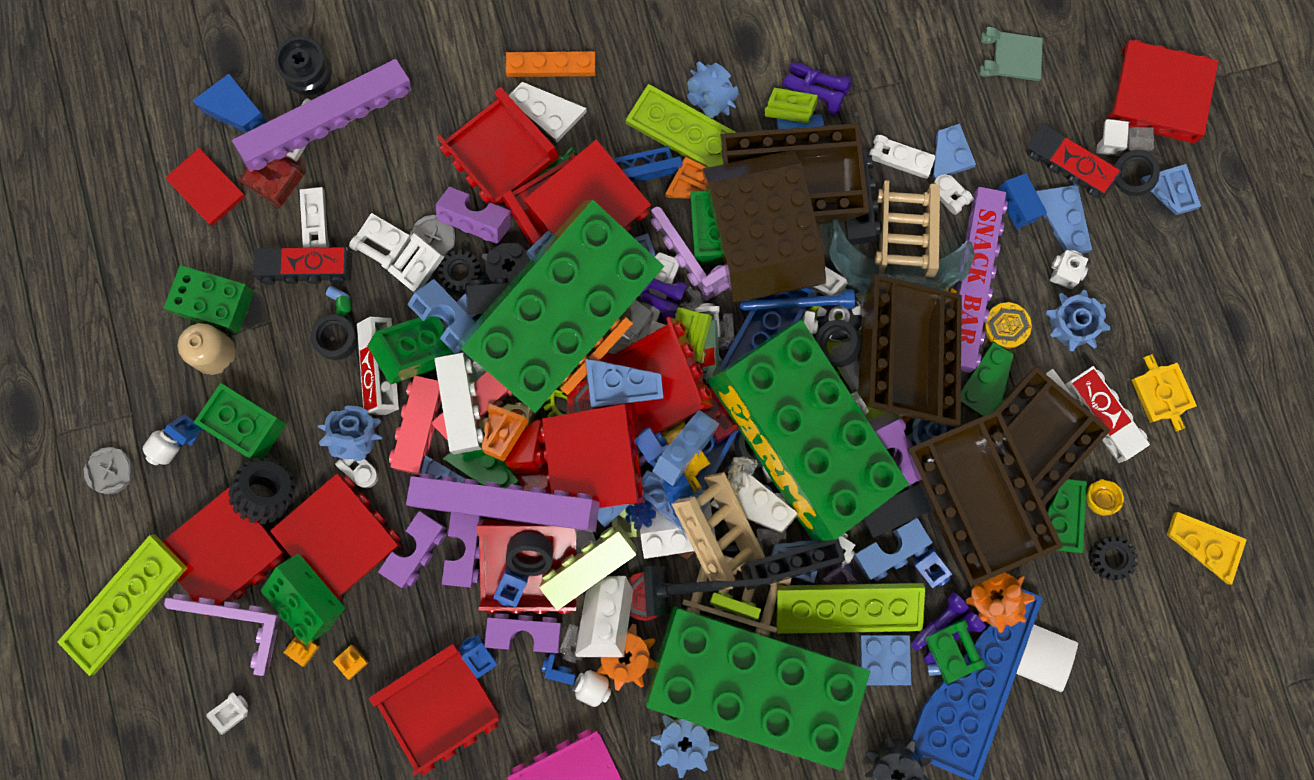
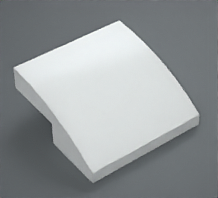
(1048, 658)

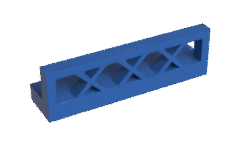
(652, 169)

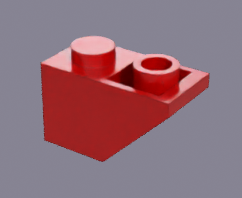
(528, 451)

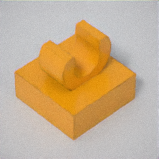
(300, 652)
(350, 662)

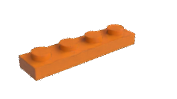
(550, 64)
(600, 350)

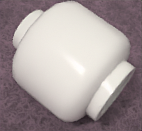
(160, 448)
(592, 688)

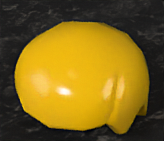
(1104, 497)

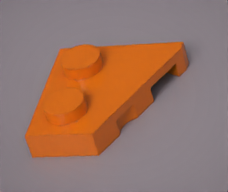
(686, 180)
(502, 431)

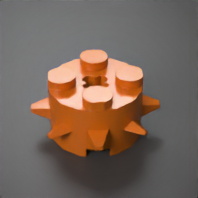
(1005, 611)
(638, 663)

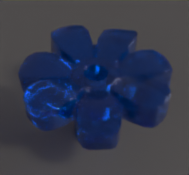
(640, 515)

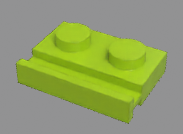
(791, 105)
(697, 329)
(744, 608)

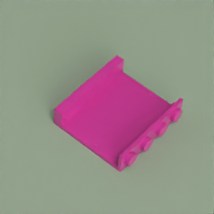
(577, 760)

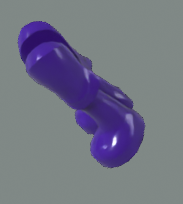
(810, 76)
(667, 307)
(955, 608)

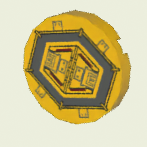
(1008, 325)

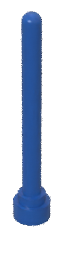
(844, 299)

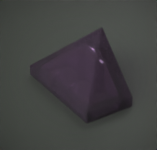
(843, 575)

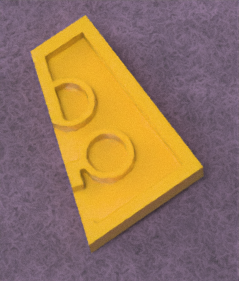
(1208, 544)

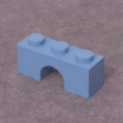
(435, 301)
(684, 447)
(911, 540)

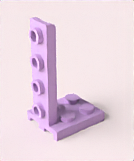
(709, 285)
(266, 635)

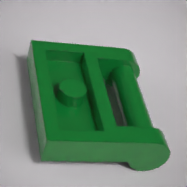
(948, 654)

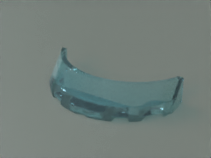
(860, 269)

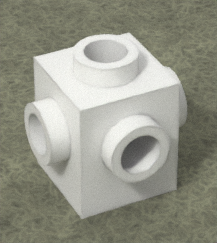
(1069, 269)

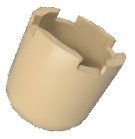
(206, 348)

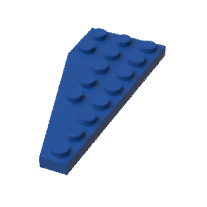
(964, 715)

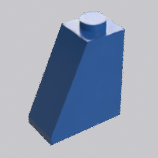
(230, 105)

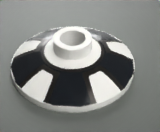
(853, 316)

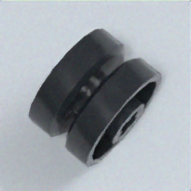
(303, 65)

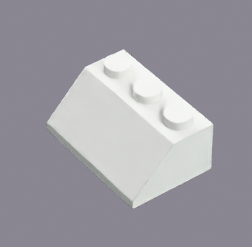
(665, 537)
(605, 618)

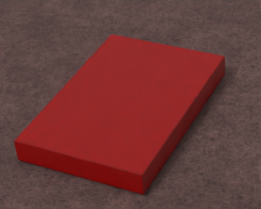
(205, 187)

